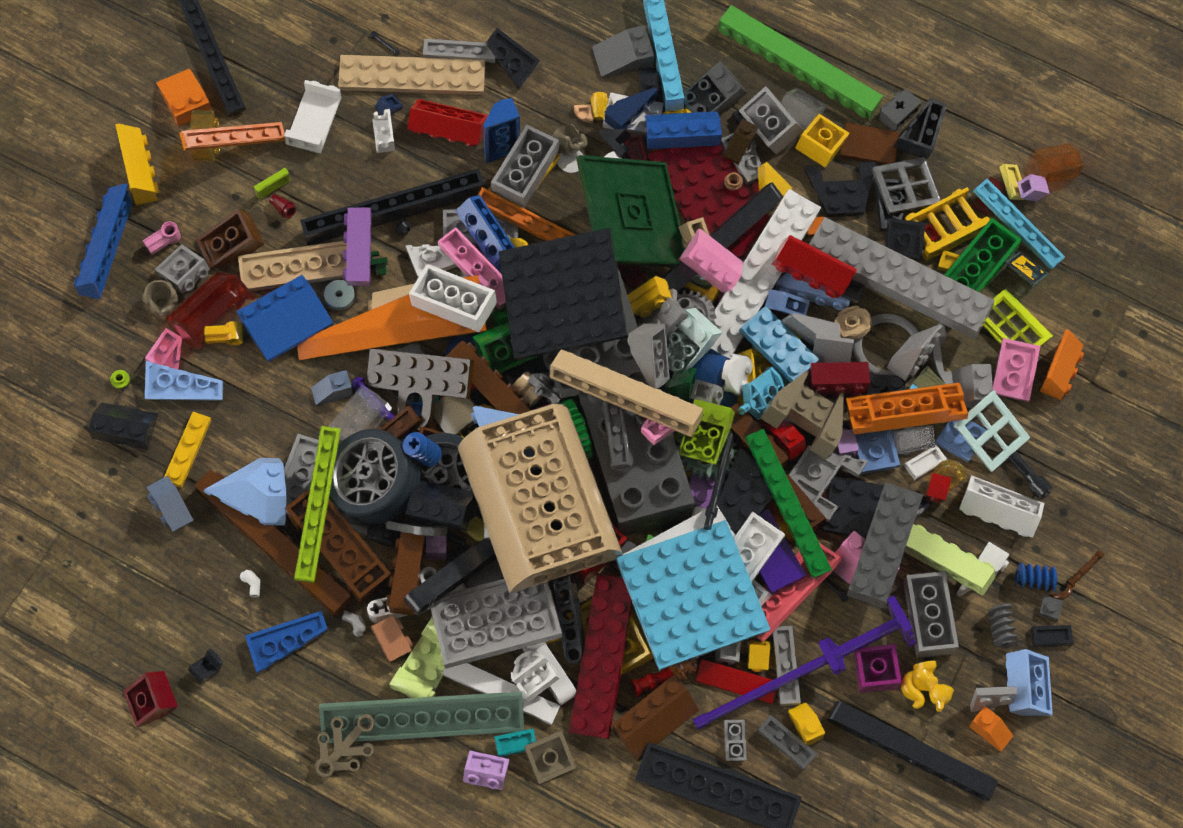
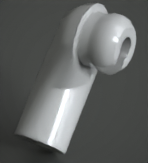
(356, 621)

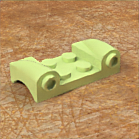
(423, 667)

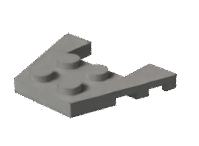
(815, 474)

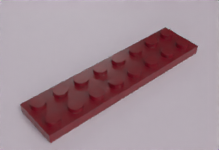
(602, 658)

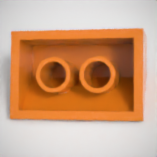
(1063, 366)

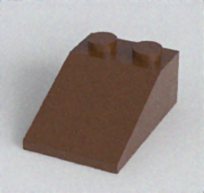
(229, 239)

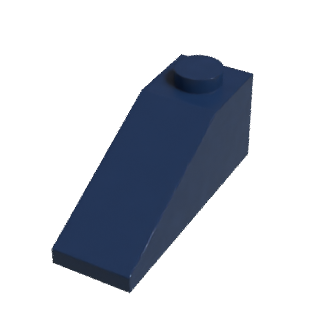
(628, 109)

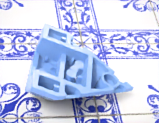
(255, 490)

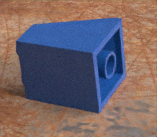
(710, 370)

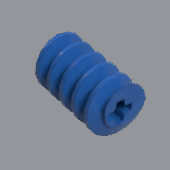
(422, 449)
(1036, 576)

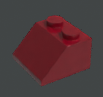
(150, 698)

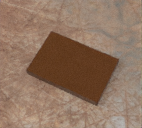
(869, 144)

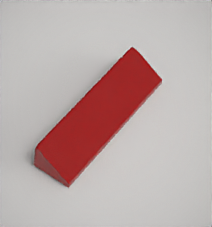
(731, 679)

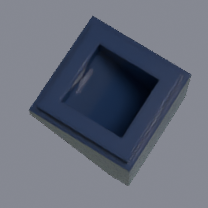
(388, 102)

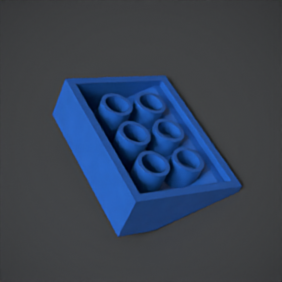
(284, 318)

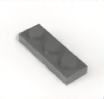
(787, 742)

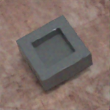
(1050, 608)

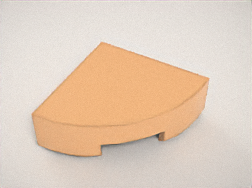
(584, 112)

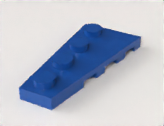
(283, 639)

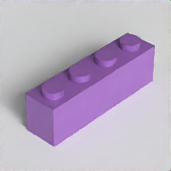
(358, 247)

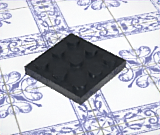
(855, 504)

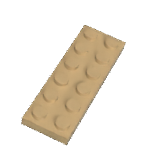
(279, 267)

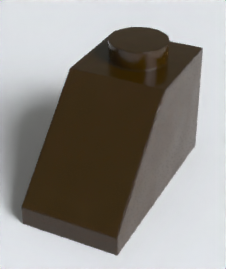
(740, 141)

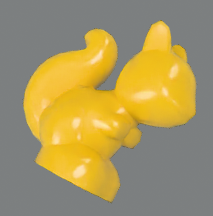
(923, 679)

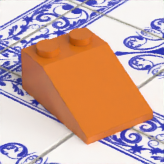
(183, 95)

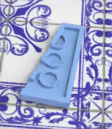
(176, 384)

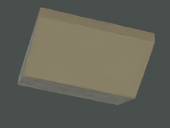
(549, 757)

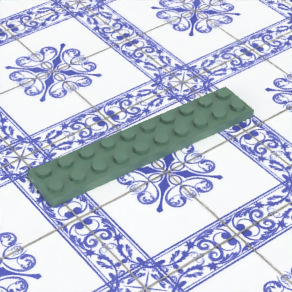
(427, 716)

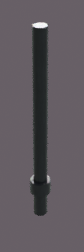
(711, 510)

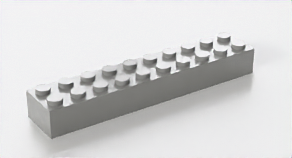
(905, 279)

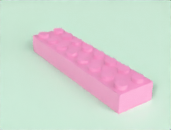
(473, 263)

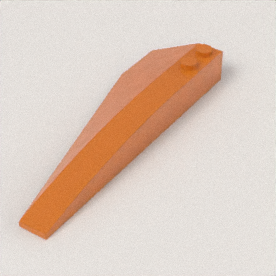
(383, 327)

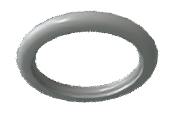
(882, 318)

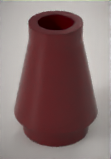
(283, 206)

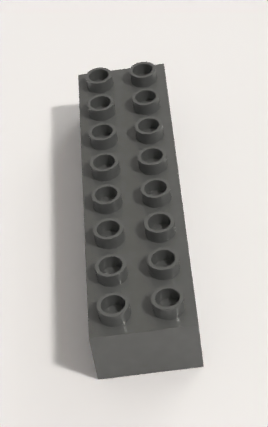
(655, 485)

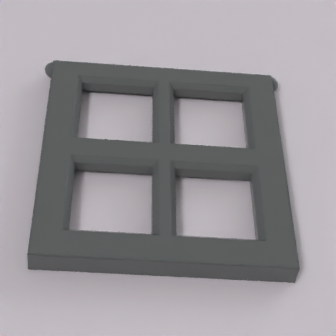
(906, 185)

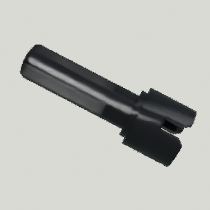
(1037, 484)

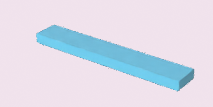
(1018, 224)

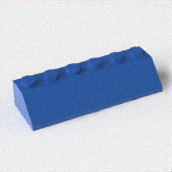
(104, 242)

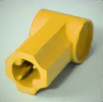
(230, 333)

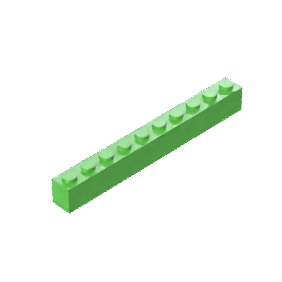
(800, 62)

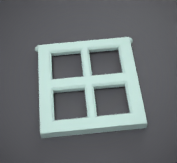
(992, 431)

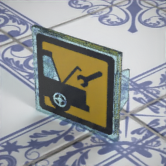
(1026, 268)

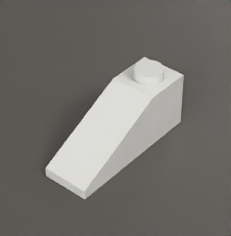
(994, 556)

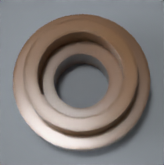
(733, 177)

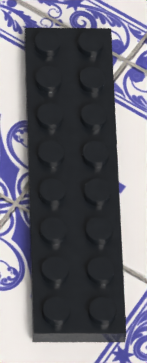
(717, 788)

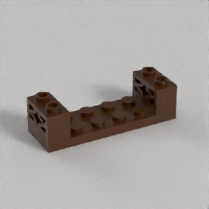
(344, 550)

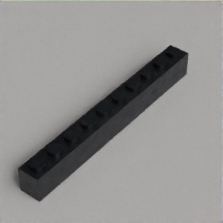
(396, 205)

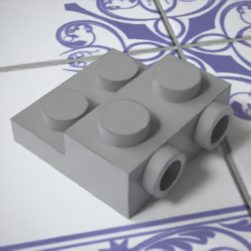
(183, 269)

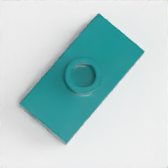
(514, 742)

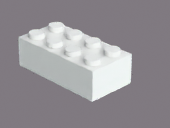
(453, 298)

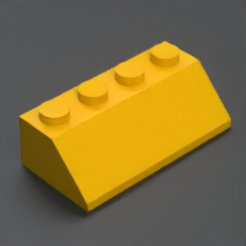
(137, 164)

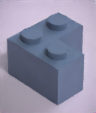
(167, 499)

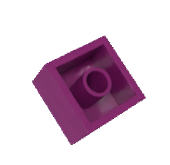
(877, 668)

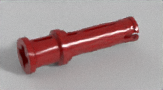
(650, 681)

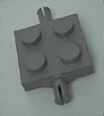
(545, 386)

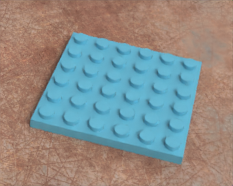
(692, 594)

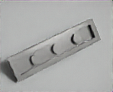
(457, 50)
(785, 662)

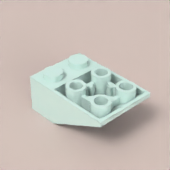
(690, 340)

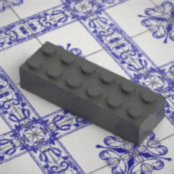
(884, 545)

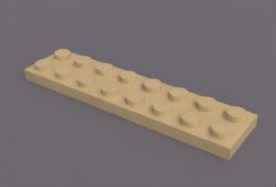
(411, 74)

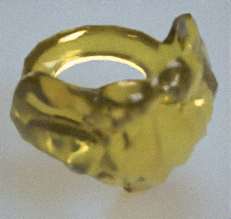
(961, 471)

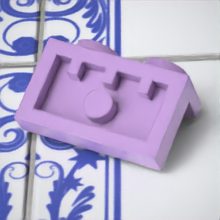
(485, 770)

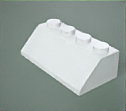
(1002, 507)

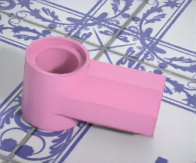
(160, 238)

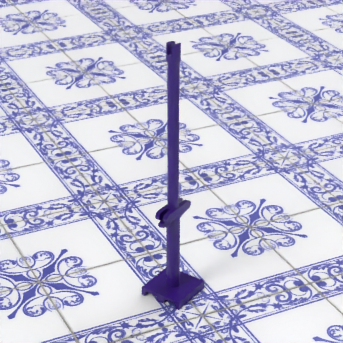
(831, 655)

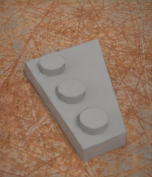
(670, 315)

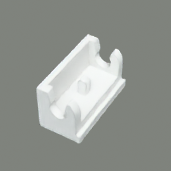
(383, 132)

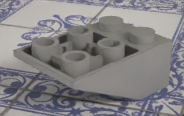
(914, 352)

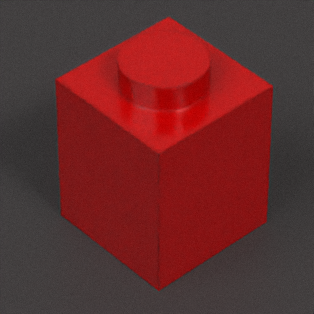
(938, 487)

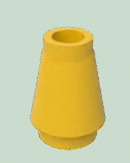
(599, 104)

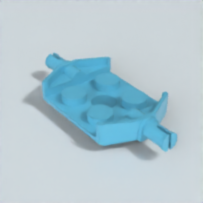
(756, 393)

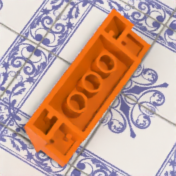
(906, 408)

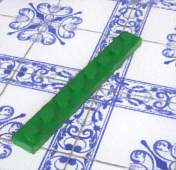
(788, 504)

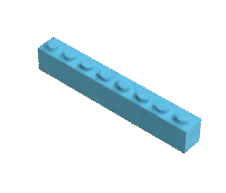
(664, 55)

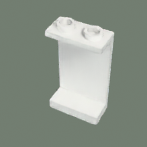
(314, 117)

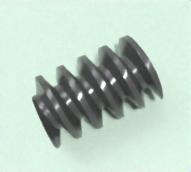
(1001, 626)

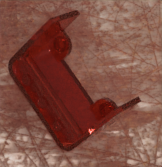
(206, 306)

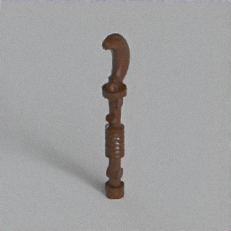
(1070, 583)

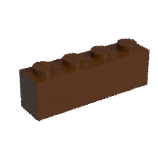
(744, 425)
(407, 571)

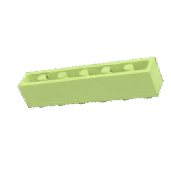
(949, 558)

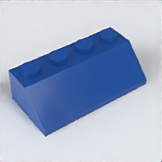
(501, 130)
(683, 130)

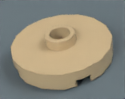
(857, 316)

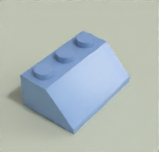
(1032, 680)

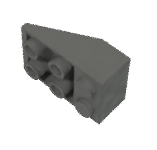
(714, 91)

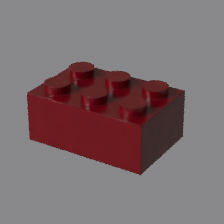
(839, 377)

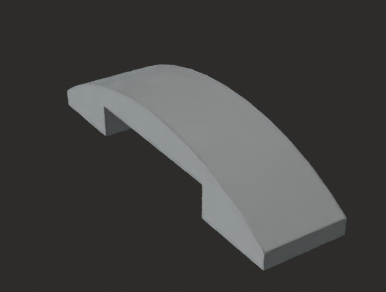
(936, 358)

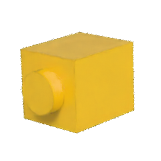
(758, 655)

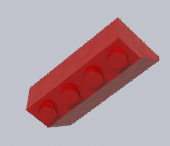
(447, 122)
(813, 267)

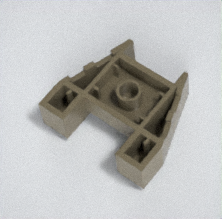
(809, 412)

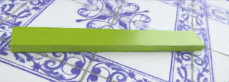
(317, 504)

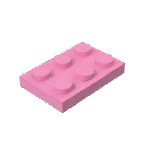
(1016, 369)

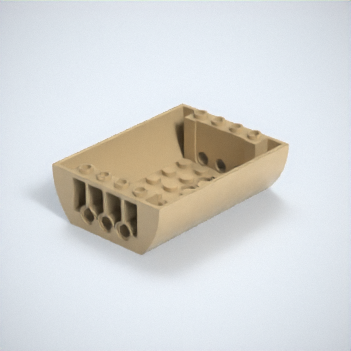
(515, 498)

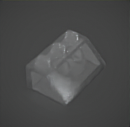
(360, 413)

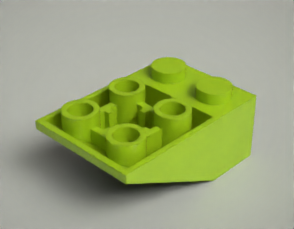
(710, 434)

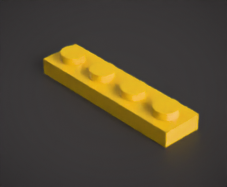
(187, 448)

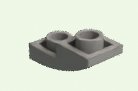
(735, 740)

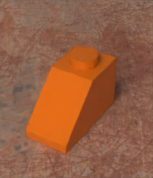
(991, 728)

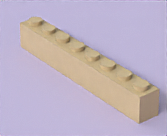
(626, 392)

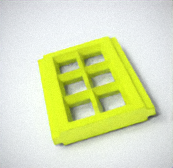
(1014, 322)

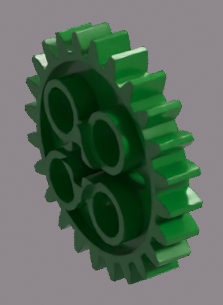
(581, 428)

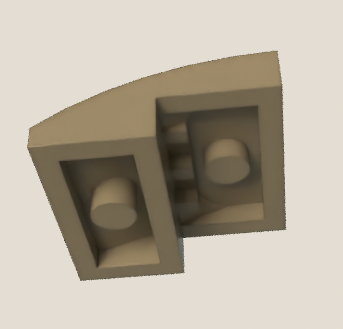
(454, 414)

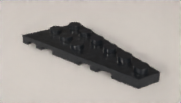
(743, 492)

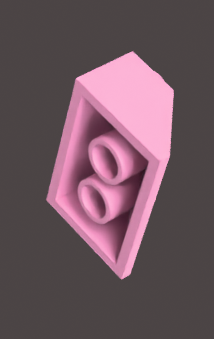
(712, 261)
(850, 553)

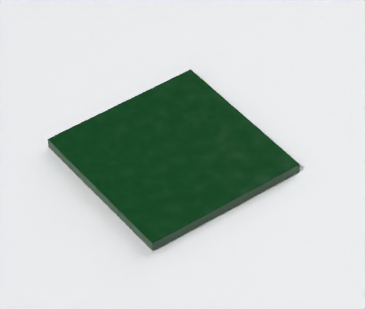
(636, 205)

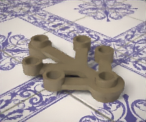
(342, 748)

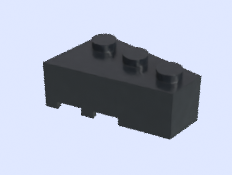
(923, 131)

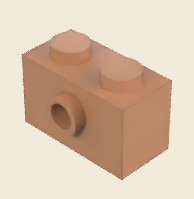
(391, 638)

